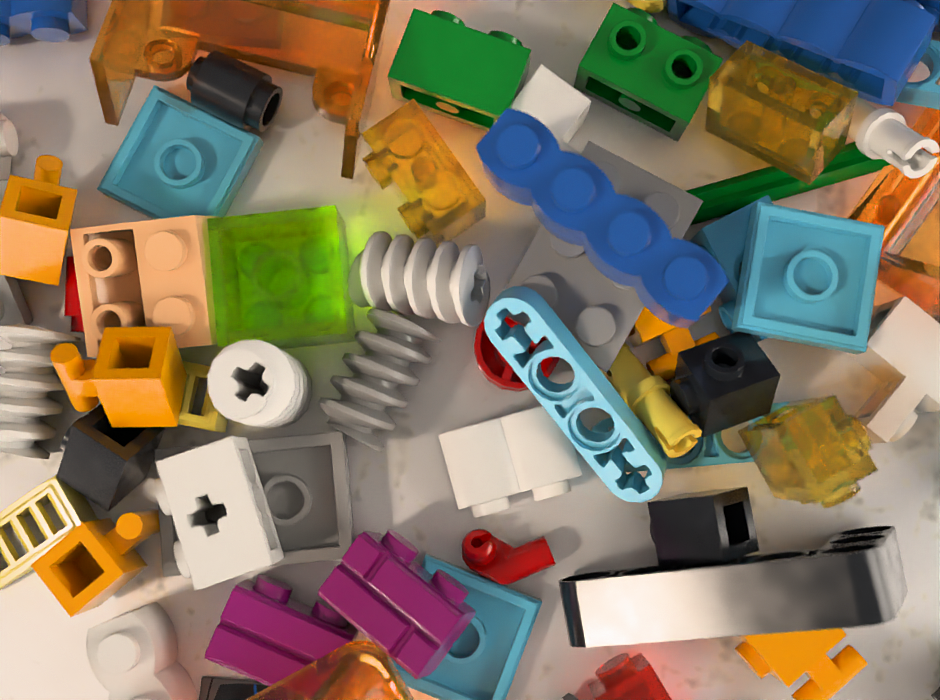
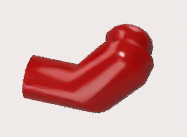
(501, 561)

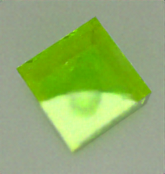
(281, 278)

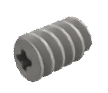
(376, 377)

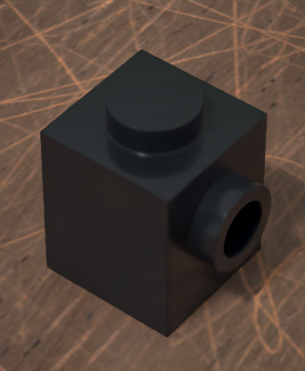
(724, 382)
(106, 460)
(703, 527)

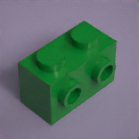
(458, 69)
(646, 70)

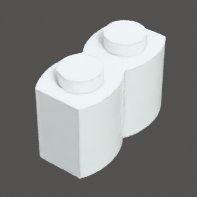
(508, 458)
(137, 657)

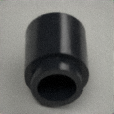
(233, 91)

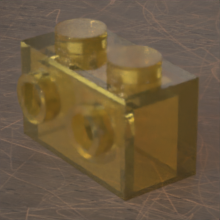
(779, 111)
(424, 174)
(810, 451)

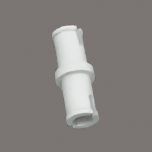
(885, 136)

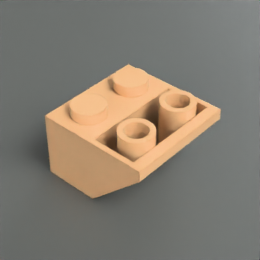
(146, 278)

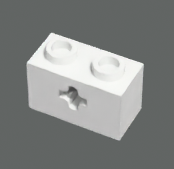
(238, 541)

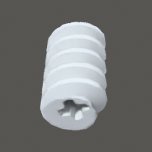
(421, 279)
(236, 381)
(25, 388)

